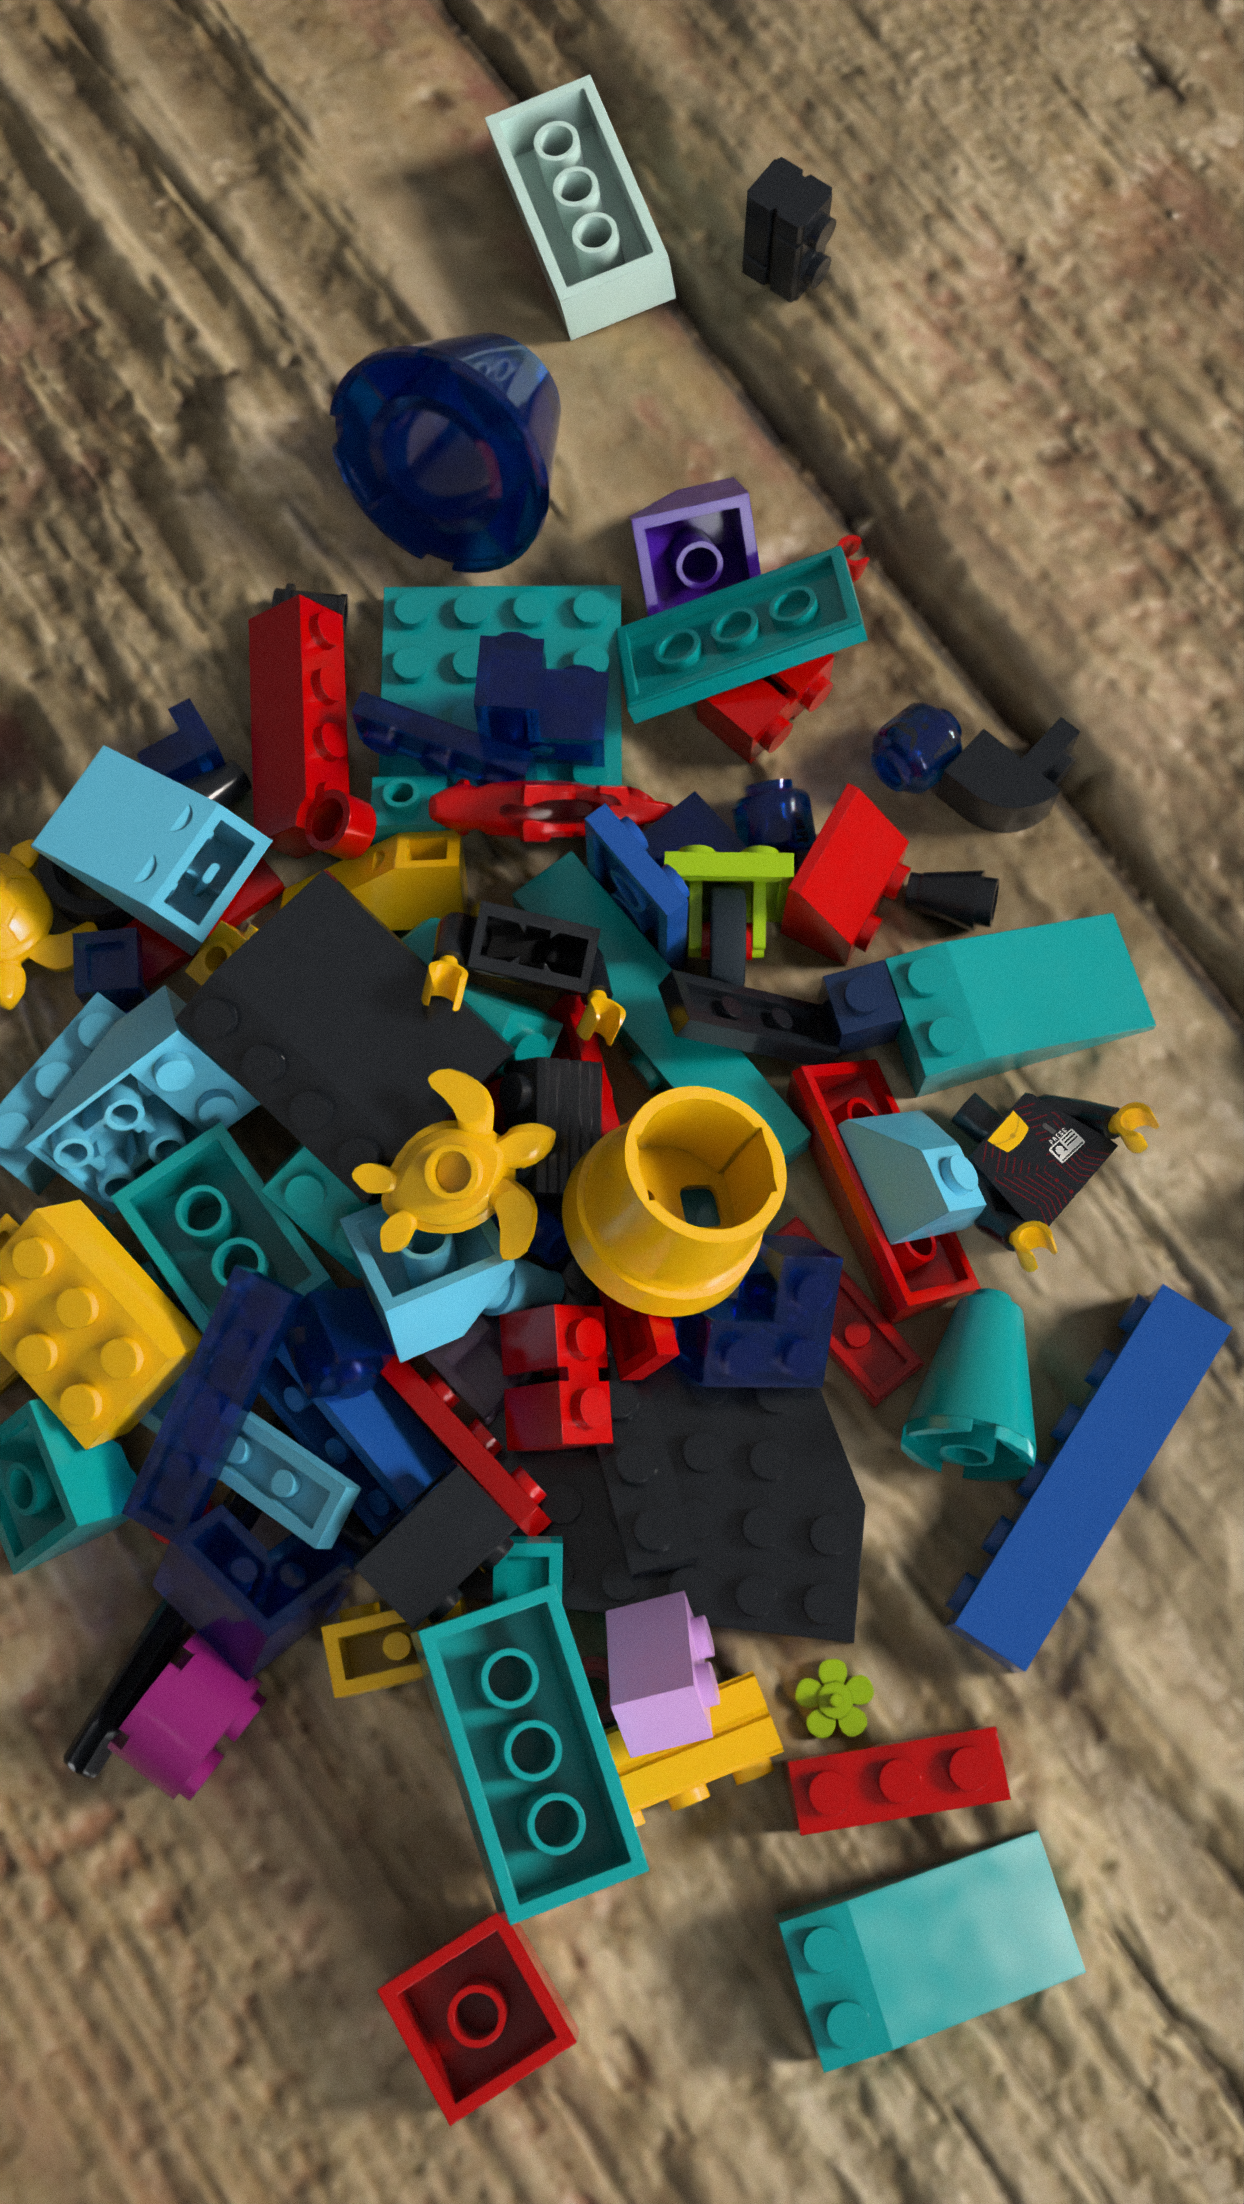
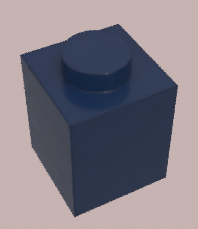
(861, 1007)

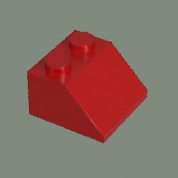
(845, 879)

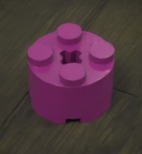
(184, 1717)

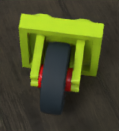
(736, 898)

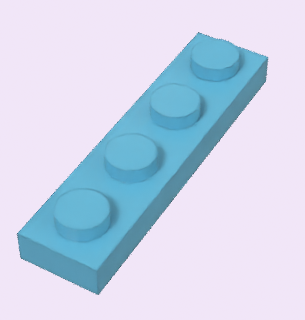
(280, 1477)

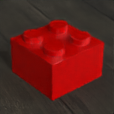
(478, 2014)

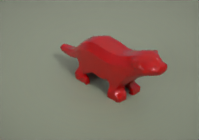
(535, 808)

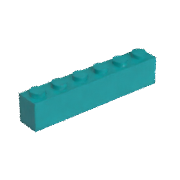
(635, 971)

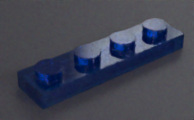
(212, 1402)

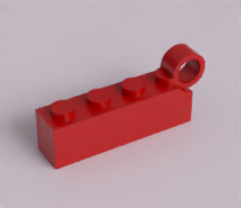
(302, 734)

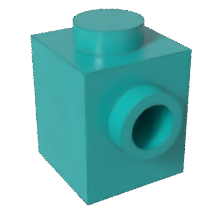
(403, 804)

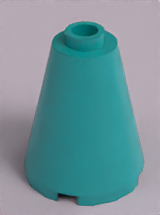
(976, 1395)

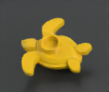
(25, 925)
(460, 1173)

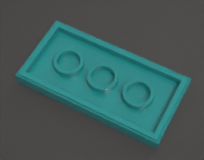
(739, 634)

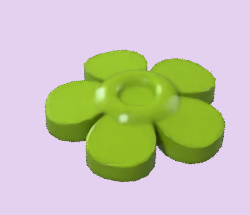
(834, 1700)

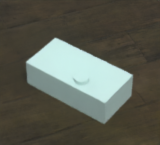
(581, 207)

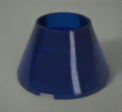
(451, 446)

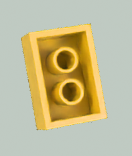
(88, 1324)

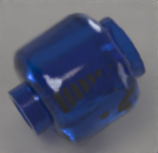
(916, 748)
(775, 817)

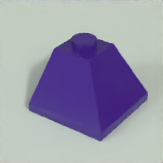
(694, 543)

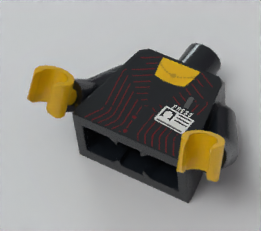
(526, 952)
(1040, 1160)

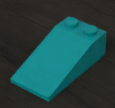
(1014, 1000)
(928, 1949)

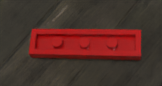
(471, 1445)

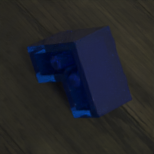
(540, 709)
(775, 1327)
(251, 1598)

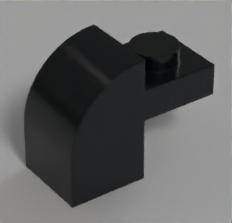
(1008, 792)

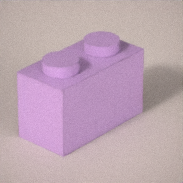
(660, 1674)

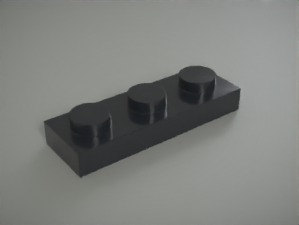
(747, 1019)

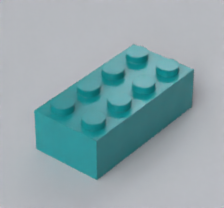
(529, 1753)

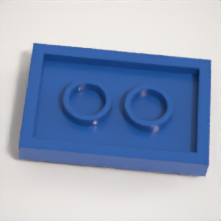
(646, 893)

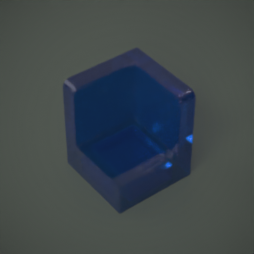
(187, 750)
(110, 965)

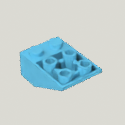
(152, 847)
(136, 1102)

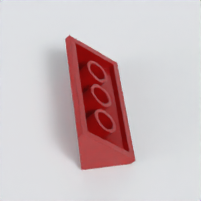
(902, 1276)

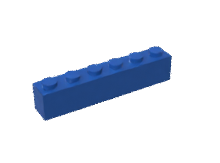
(1086, 1479)

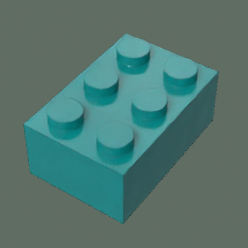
(206, 1215)

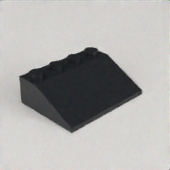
(333, 1030)

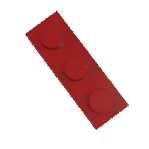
(896, 1780)

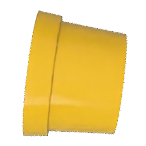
(645, 1248)

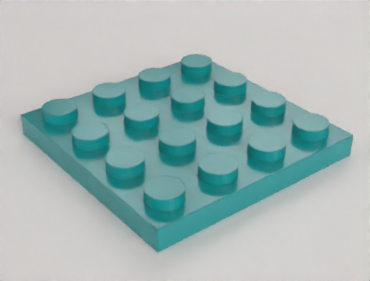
(434, 654)

